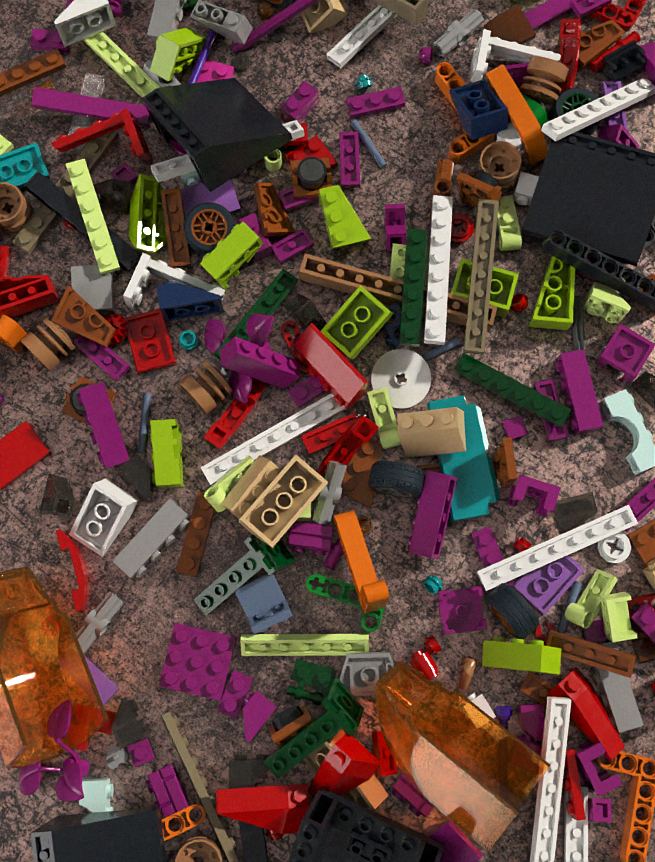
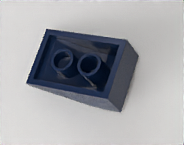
(479, 109)
(184, 302)

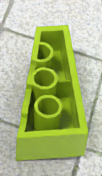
(555, 298)

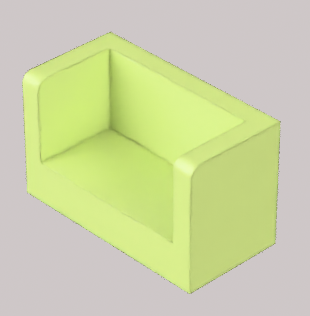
(617, 617)

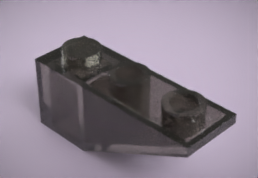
(113, 195)

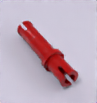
(597, 63)

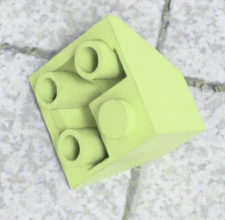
(605, 303)

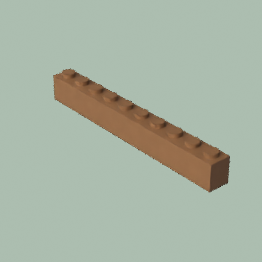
(383, 288)

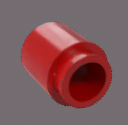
(424, 663)

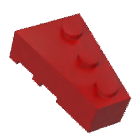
(26, 294)

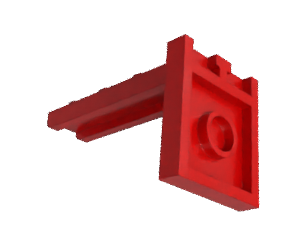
(100, 128)

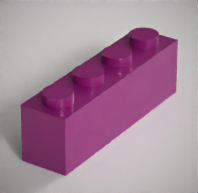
(259, 363)
(579, 392)
(103, 423)
(432, 514)

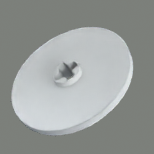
(415, 371)

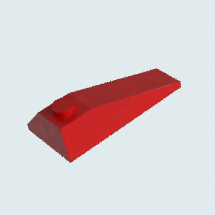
(589, 712)
(345, 767)
(267, 807)

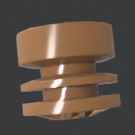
(544, 74)
(502, 162)
(14, 208)
(48, 343)
(205, 387)
(198, 846)

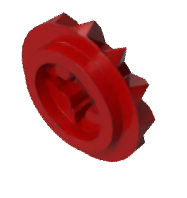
(467, 228)
(119, 322)

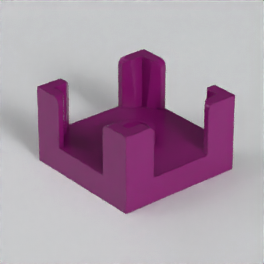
(626, 352)
(537, 489)
(461, 610)
(596, 782)

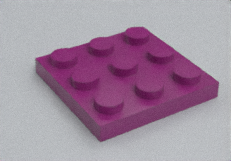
(197, 661)

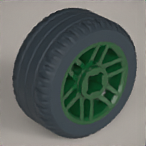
(571, 100)

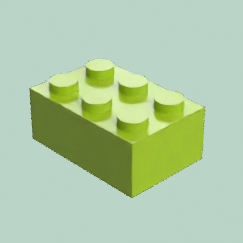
(502, 286)
(356, 322)

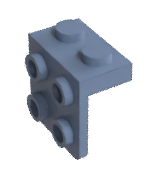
(263, 603)

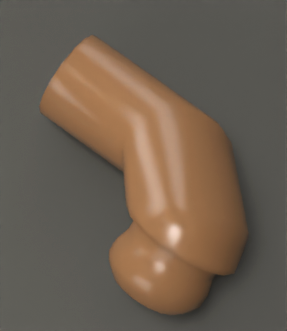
(468, 671)

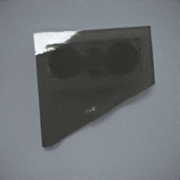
(574, 511)

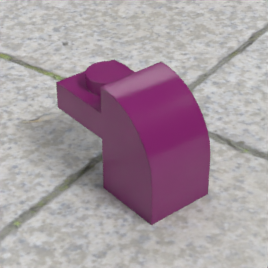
(394, 225)
(531, 719)

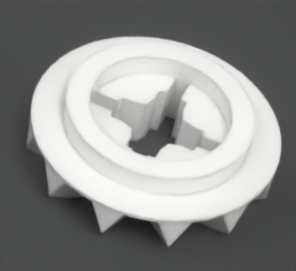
(616, 556)

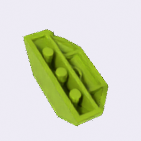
(146, 215)

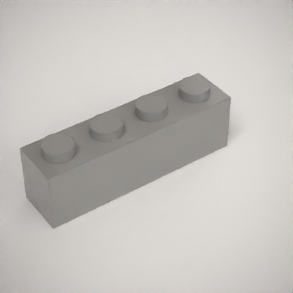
(165, 17)
(151, 539)
(617, 697)

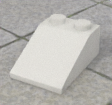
(84, 20)
(103, 516)

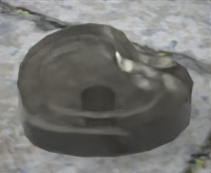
(278, 34)
(241, 62)
(361, 410)

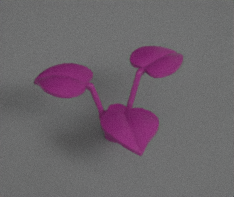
(258, 330)
(73, 768)

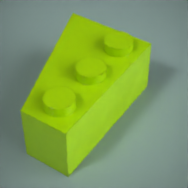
(340, 219)
(521, 656)

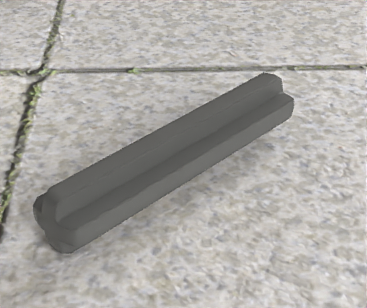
(578, 325)

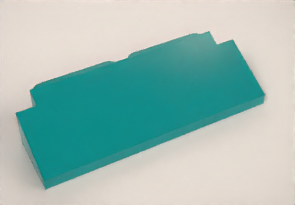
(474, 470)

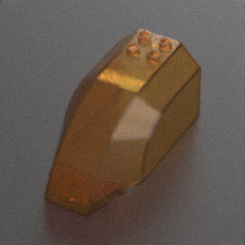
(39, 672)
(455, 753)

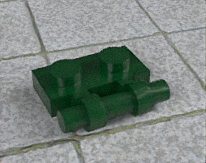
(313, 675)

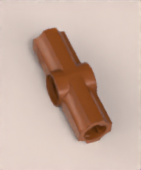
(443, 178)

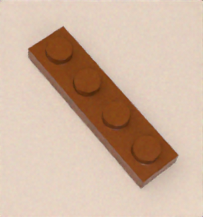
(31, 71)
(174, 222)
(196, 537)
(593, 653)
(538, 691)

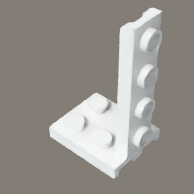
(503, 49)
(159, 268)

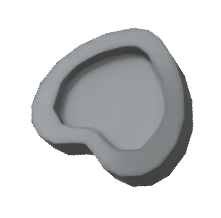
(116, 756)

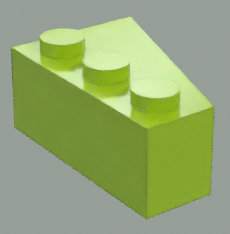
(175, 50)
(231, 254)
(166, 454)

